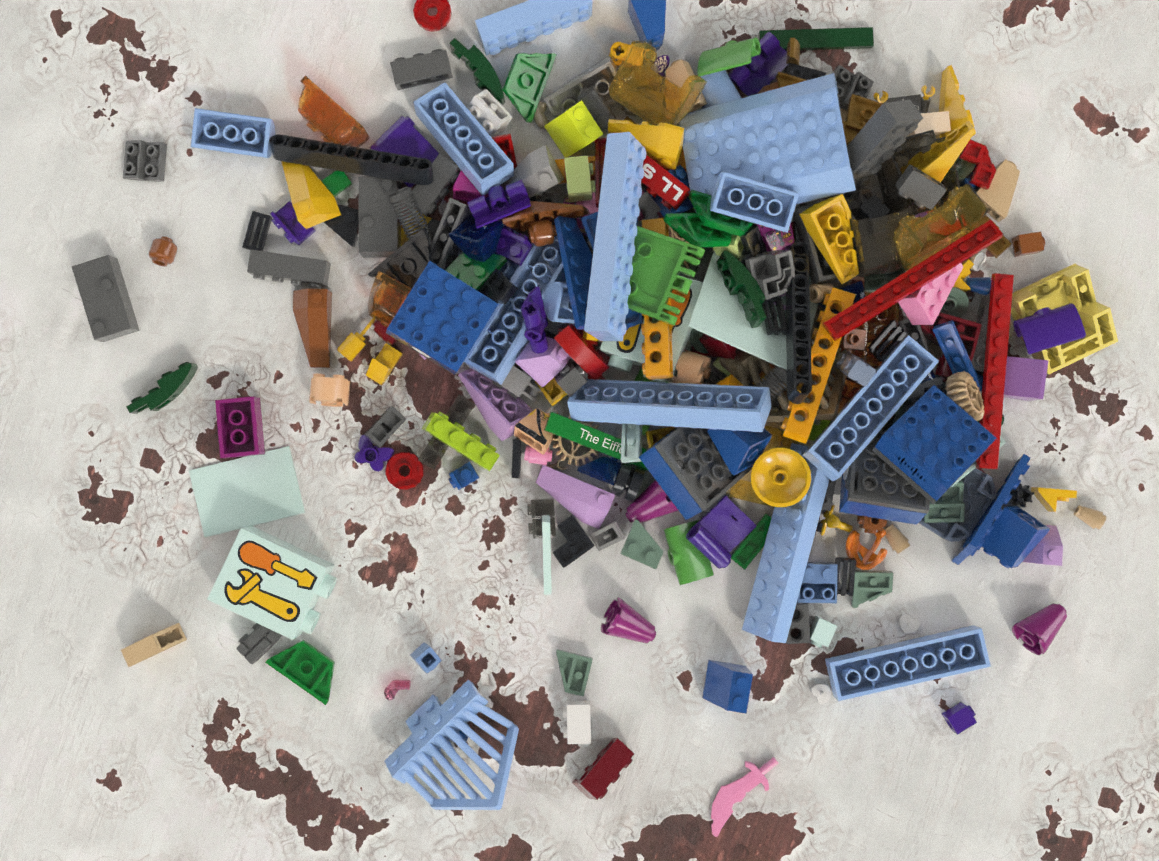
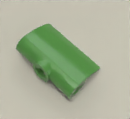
(728, 56)
(684, 556)

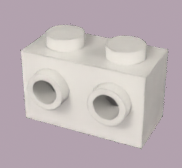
(489, 113)
(578, 722)

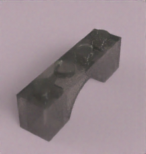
(436, 449)

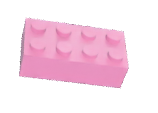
(925, 303)

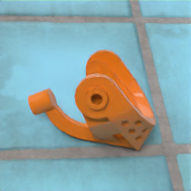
(853, 546)

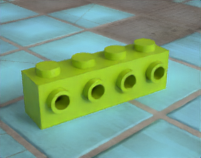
(463, 443)

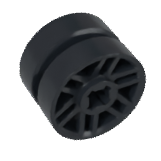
(628, 481)

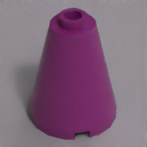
(650, 504)
(627, 623)
(1040, 628)

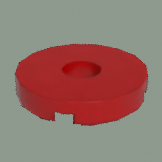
(435, 22)
(393, 470)

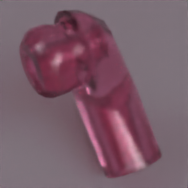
(396, 685)

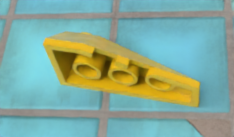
(952, 101)
(661, 142)
(942, 155)
(309, 196)
(832, 233)

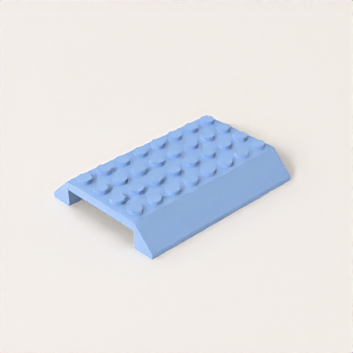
(774, 137)

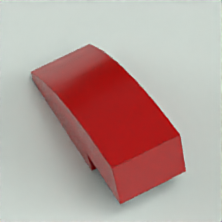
(581, 351)

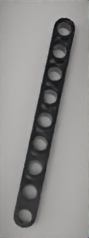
(352, 159)
(798, 323)

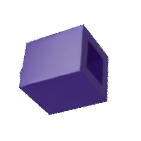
(959, 717)

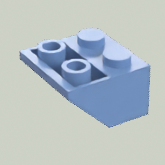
(819, 583)

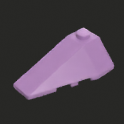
(495, 404)
(578, 497)

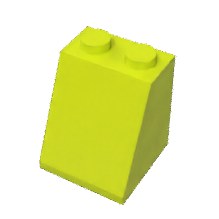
(573, 129)

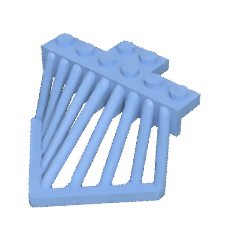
(432, 729)

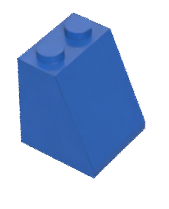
(648, 20)
(739, 448)
(1014, 536)
(728, 685)

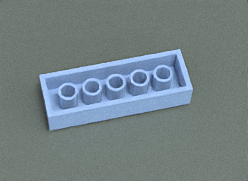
(528, 21)
(463, 138)

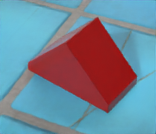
(506, 145)

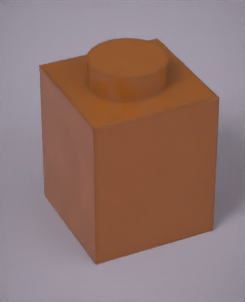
(1028, 244)

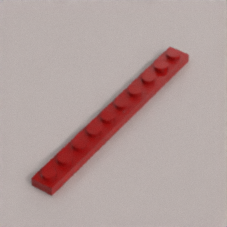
(912, 280)
(995, 364)

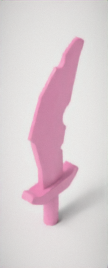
(736, 791)

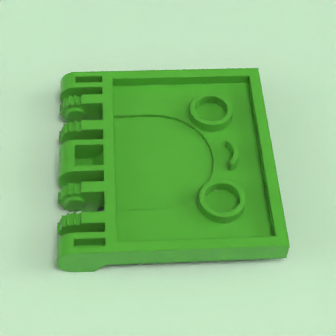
(656, 273)

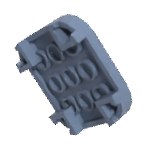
(977, 496)

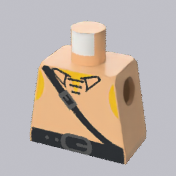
(532, 432)

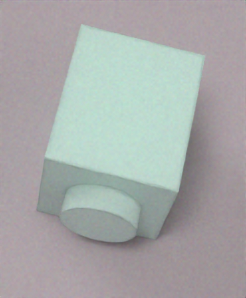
(821, 632)

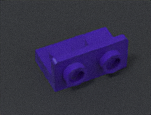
(288, 221)
(513, 246)

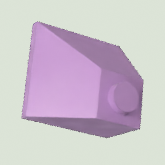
(545, 365)
(1049, 549)

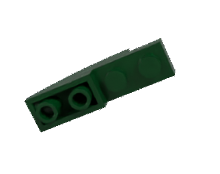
(484, 74)
(741, 282)
(170, 388)

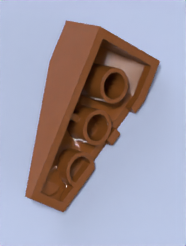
(538, 211)
(313, 317)

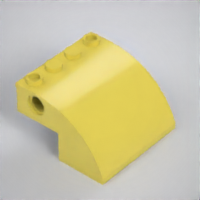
(1059, 289)

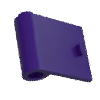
(405, 140)
(719, 533)

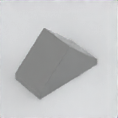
(607, 535)

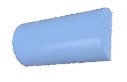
(719, 89)
(232, 133)
(753, 201)
(558, 304)

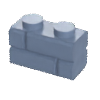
(854, 367)

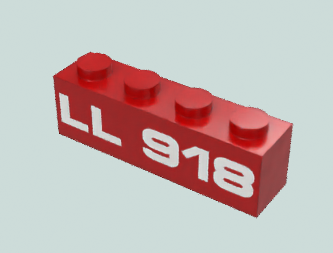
(663, 184)

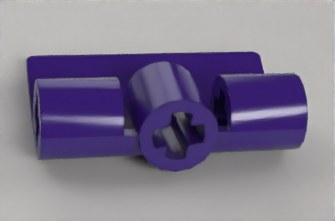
(763, 67)
(499, 203)
(535, 321)
(1050, 328)

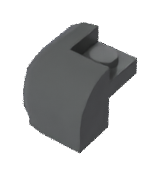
(772, 271)

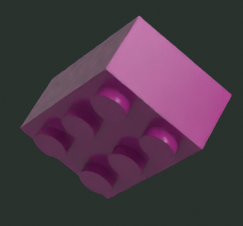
(240, 427)

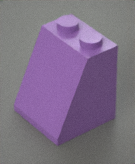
(1025, 378)

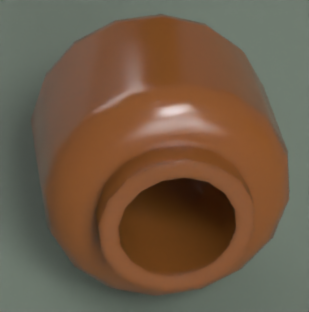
(542, 232)
(162, 251)

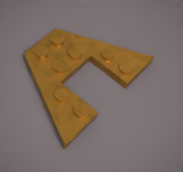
(858, 112)

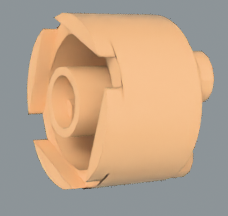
(692, 368)
(329, 390)

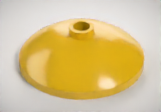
(795, 472)

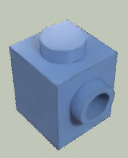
(425, 658)

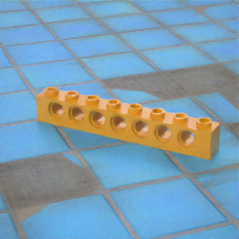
(664, 367)
(801, 430)

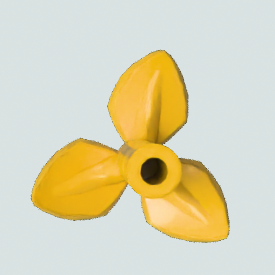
(833, 521)

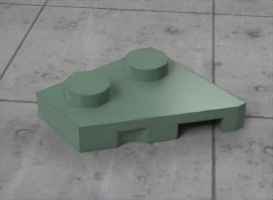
(642, 546)
(871, 585)
(574, 671)

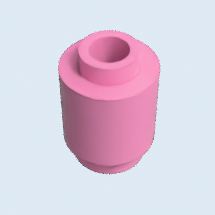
(536, 457)

